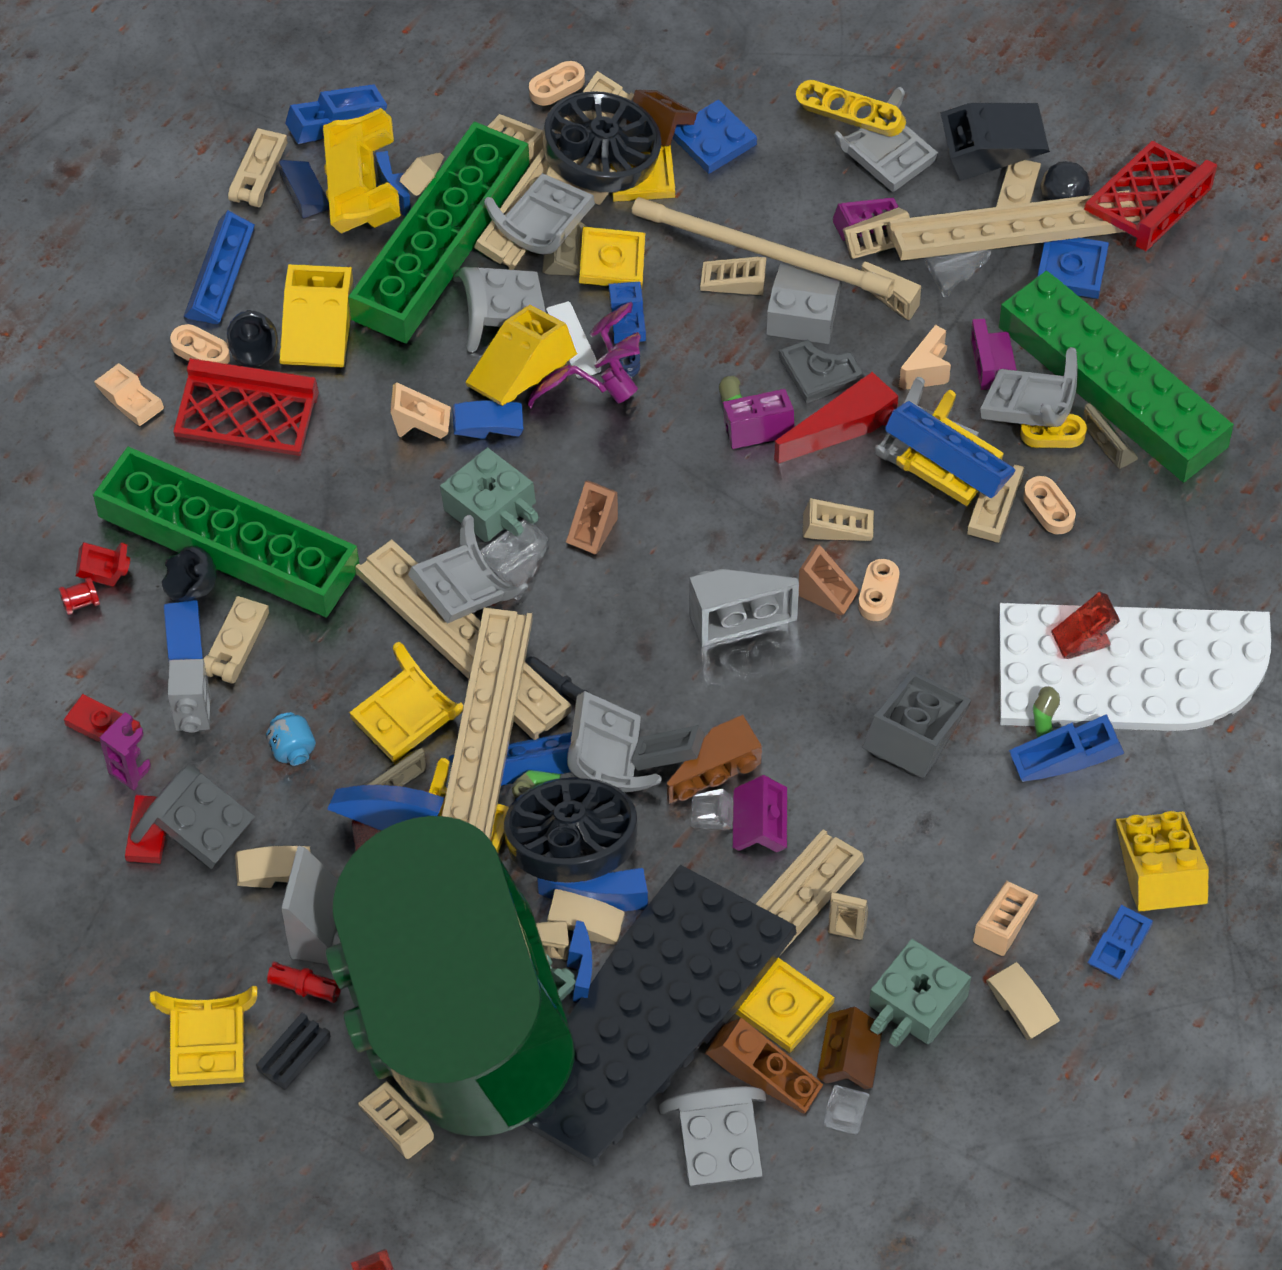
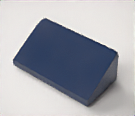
(303, 187)

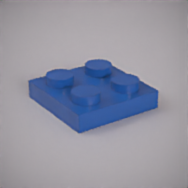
(714, 137)
(1076, 263)

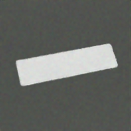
(585, 357)

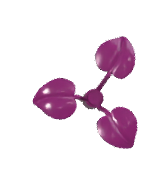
(615, 378)

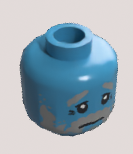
(290, 738)

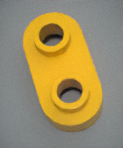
(1055, 436)

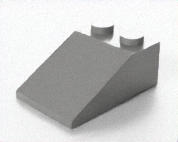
(802, 304)
(739, 603)
(309, 909)

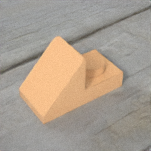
(927, 361)
(419, 411)

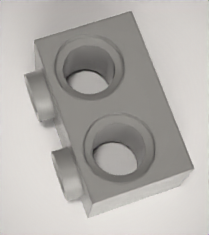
(189, 695)

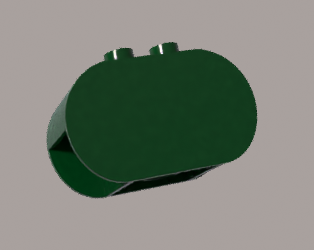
(449, 977)

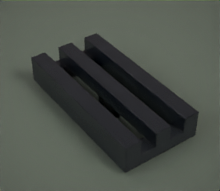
(282, 1043)

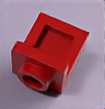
(102, 563)

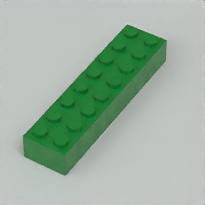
(438, 232)
(1117, 376)
(236, 531)

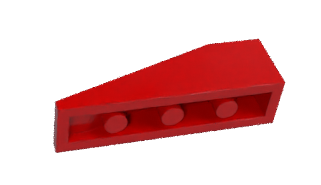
(848, 416)

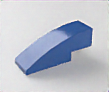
(308, 119)
(1067, 750)
(384, 804)
(619, 889)

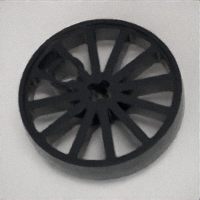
(602, 140)
(570, 828)

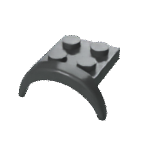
(196, 816)

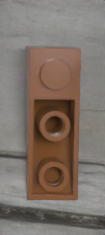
(724, 753)
(763, 1065)

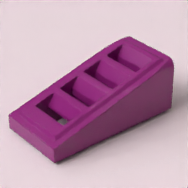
(850, 213)

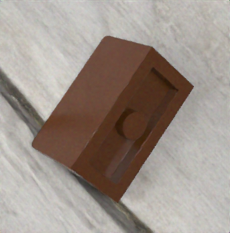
(665, 112)
(849, 1048)

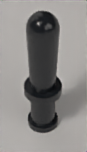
(562, 684)

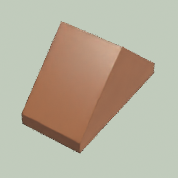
(593, 517)
(825, 582)

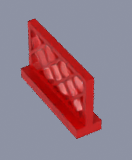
(1170, 203)
(253, 382)

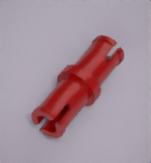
(303, 982)

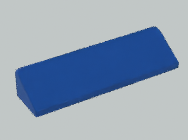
(219, 269)
(949, 449)
(542, 754)

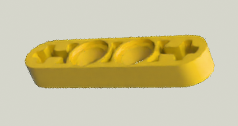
(852, 104)

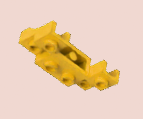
(352, 172)

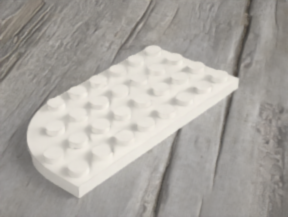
(1156, 675)

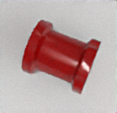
(79, 596)

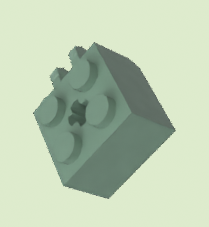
(491, 494)
(918, 994)

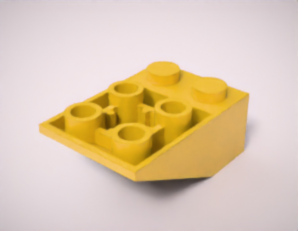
(316, 315)
(521, 355)
(1163, 861)

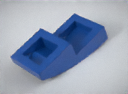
(385, 175)
(632, 322)
(480, 417)
(183, 630)
(1120, 942)
(581, 959)

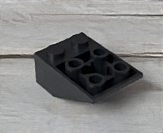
(993, 136)

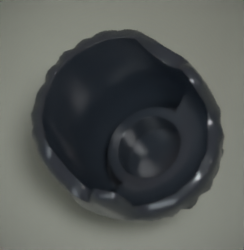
(1065, 181)
(252, 338)
(189, 574)

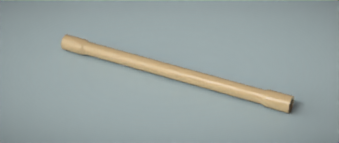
(866, 280)

